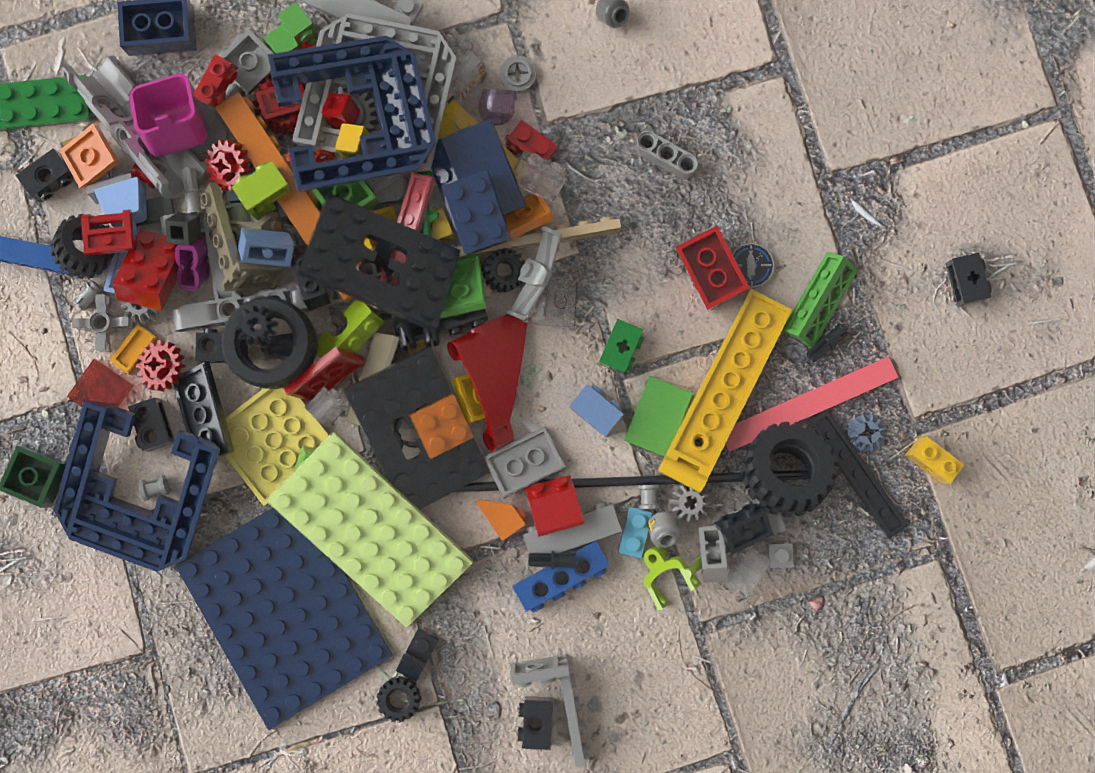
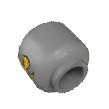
(664, 529)

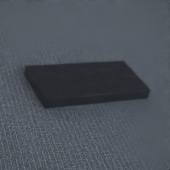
(202, 407)

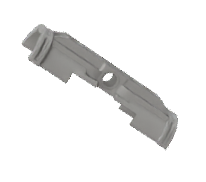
(112, 87)

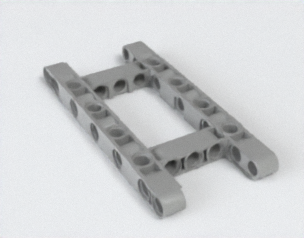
(213, 312)

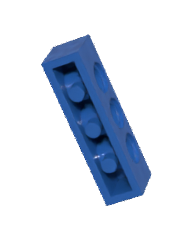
(534, 602)

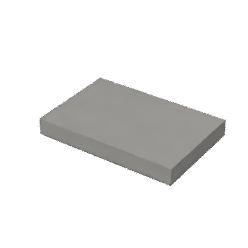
(524, 462)

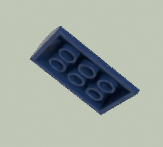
(472, 152)

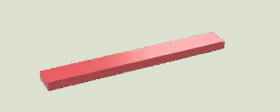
(813, 401)

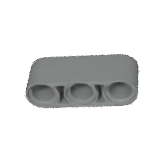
(671, 165)

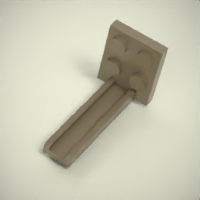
(238, 275)

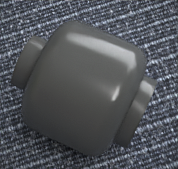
(612, 12)

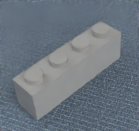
(598, 524)

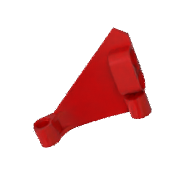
(494, 362)

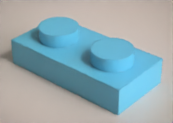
(635, 532)

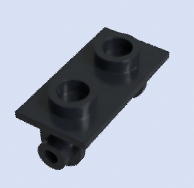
(279, 347)

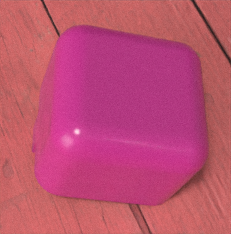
(168, 115)

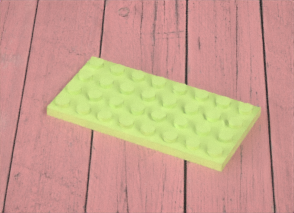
(370, 529)

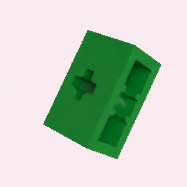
(621, 333)

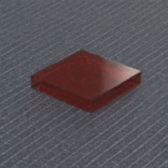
(100, 385)

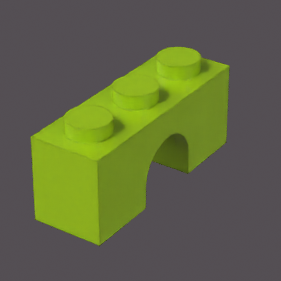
(361, 325)

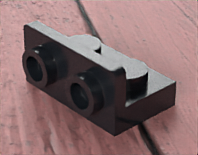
(744, 527)

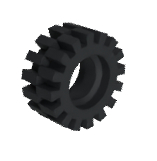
(491, 270)
(388, 709)

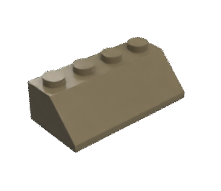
(383, 352)

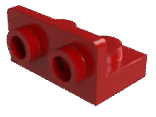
(268, 102)
(530, 140)

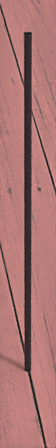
(641, 480)

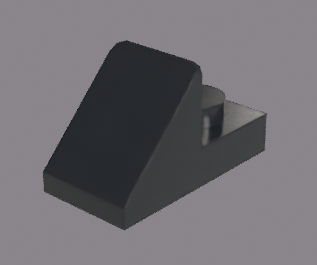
(417, 655)

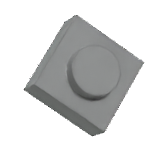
(780, 555)

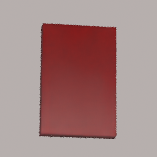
(325, 373)

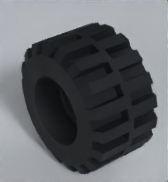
(70, 257)

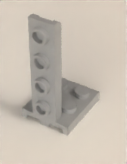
(547, 671)

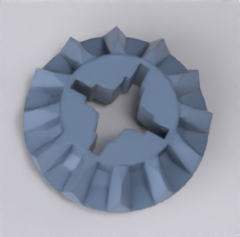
(861, 442)

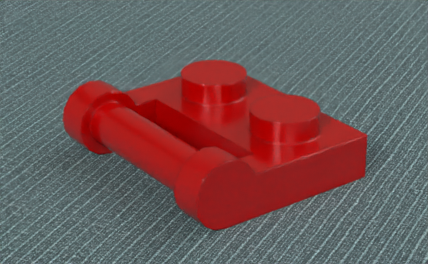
(108, 239)

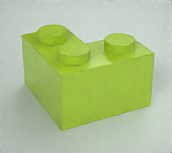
(261, 189)

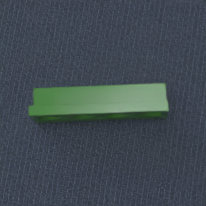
(818, 296)

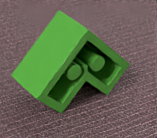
(293, 31)

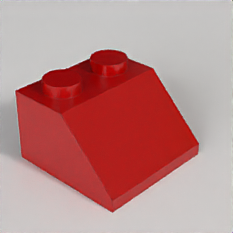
(554, 505)

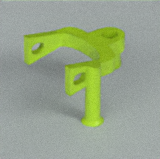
(657, 562)

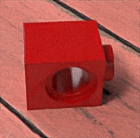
(339, 110)

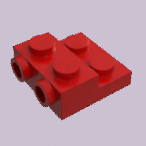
(216, 81)

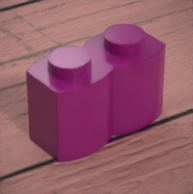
(193, 267)

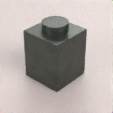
(183, 228)

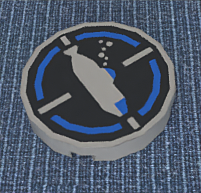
(755, 263)

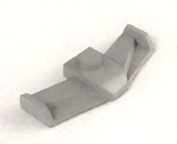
(536, 274)

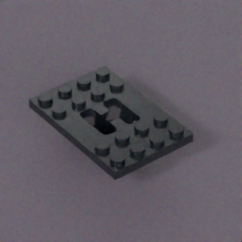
(339, 245)
(394, 396)

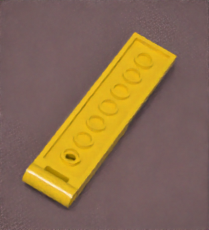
(724, 390)

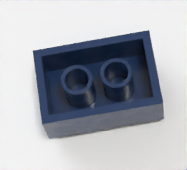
(156, 26)
(476, 212)

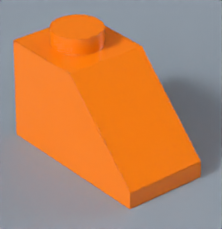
(502, 517)

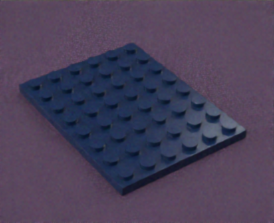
(282, 615)

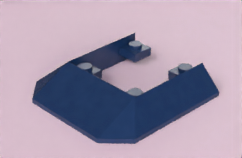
(399, 99)
(119, 527)

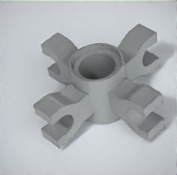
(103, 335)

